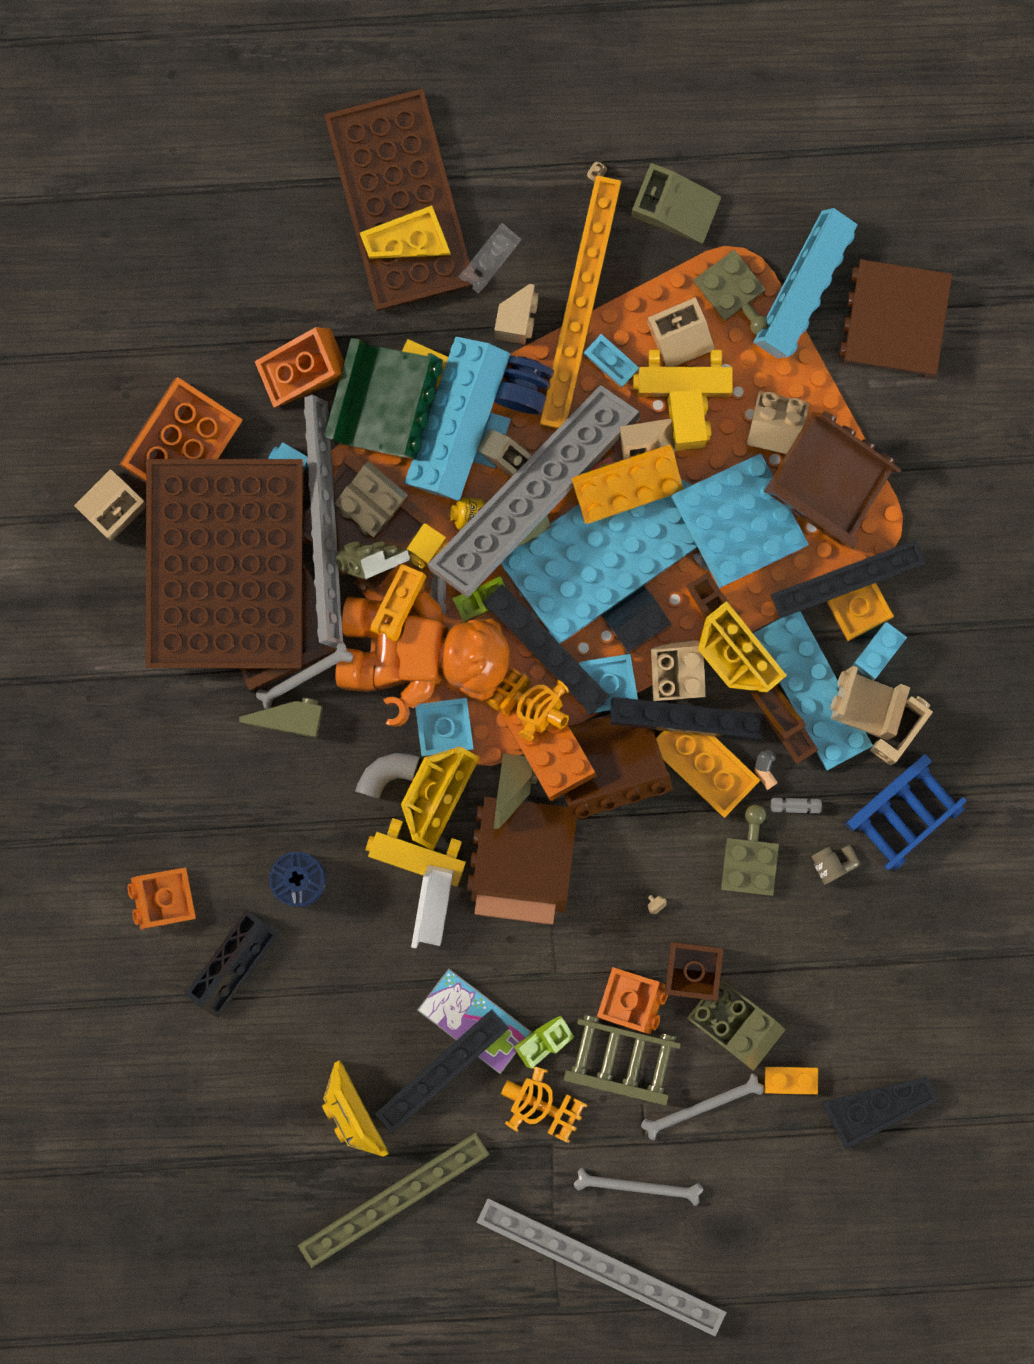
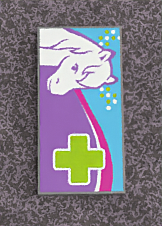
(458, 1006)

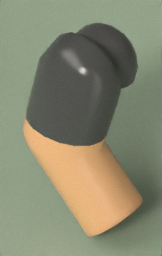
(763, 767)

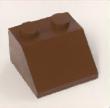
(694, 970)

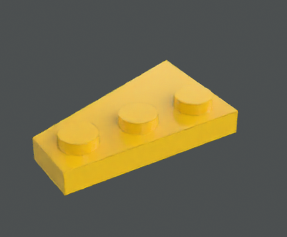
(407, 237)

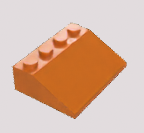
(181, 427)

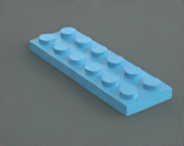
(811, 688)

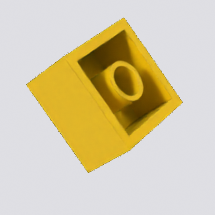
(688, 419)

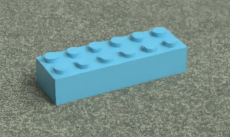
(458, 418)

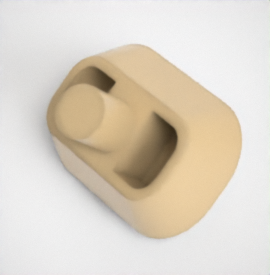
(597, 169)
(656, 904)

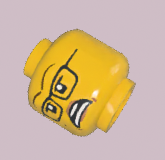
(465, 510)

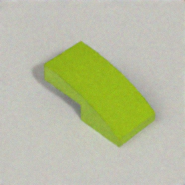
(474, 605)
(545, 1039)

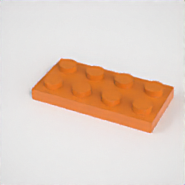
(553, 757)

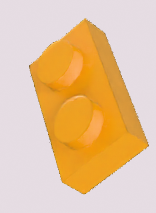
(791, 1080)

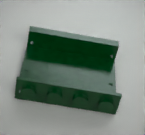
(383, 399)

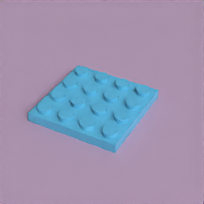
(738, 522)

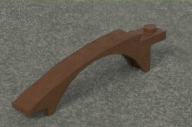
(773, 704)

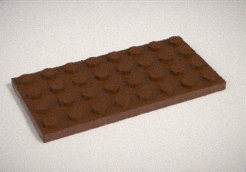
(389, 171)

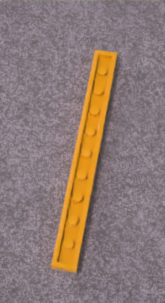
(580, 301)

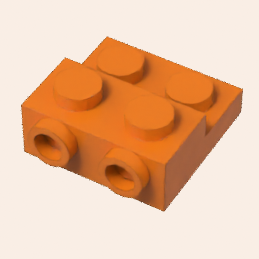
(161, 898)
(632, 1001)

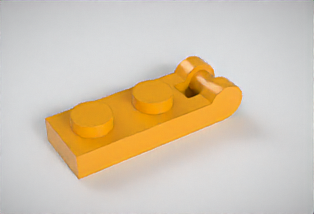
(398, 602)

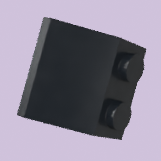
(636, 620)

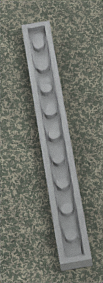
(323, 522)
(601, 1267)

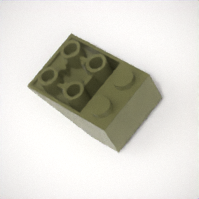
(675, 204)
(737, 1025)

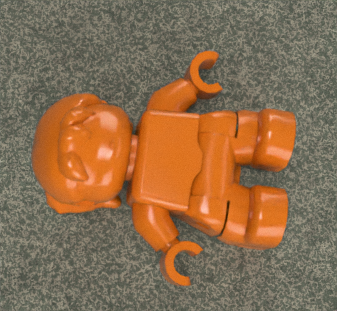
(469, 655)

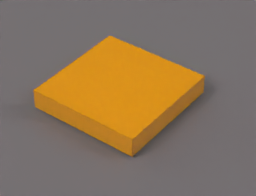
(860, 611)

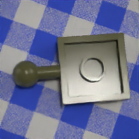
(731, 288)
(750, 863)

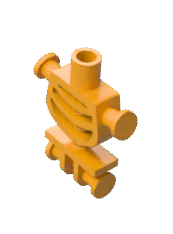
(540, 702)
(519, 1095)

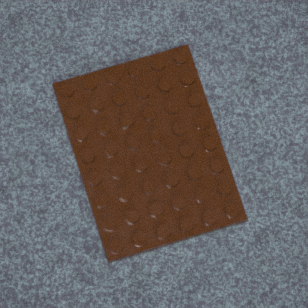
(224, 563)

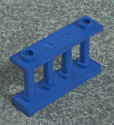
(882, 805)

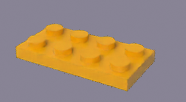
(627, 484)
(707, 768)

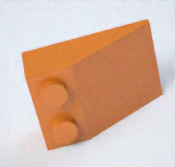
(301, 366)

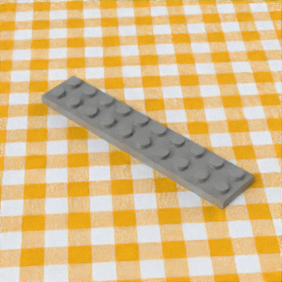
(533, 491)

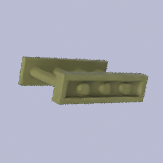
(629, 1086)

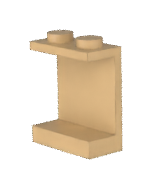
(869, 704)
(888, 753)

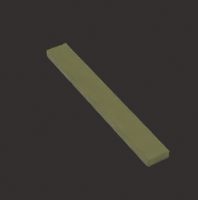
(393, 1200)

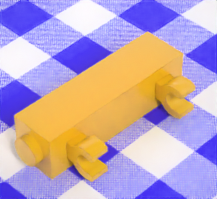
(660, 381)
(413, 857)

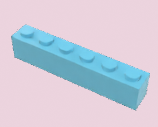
(806, 283)

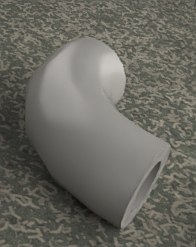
(385, 770)

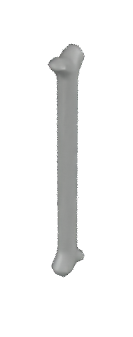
(340, 655)
(751, 1086)
(685, 1192)

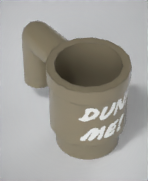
(829, 865)

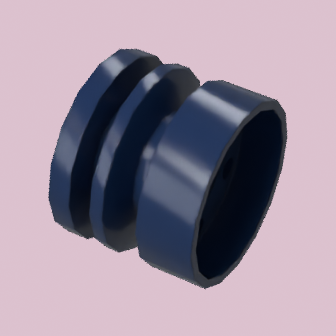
(520, 390)
(311, 886)

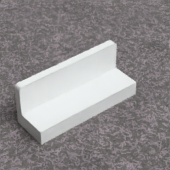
(432, 906)

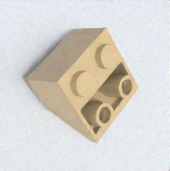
(514, 314)
(681, 333)
(776, 421)
(645, 437)
(110, 505)
(677, 671)

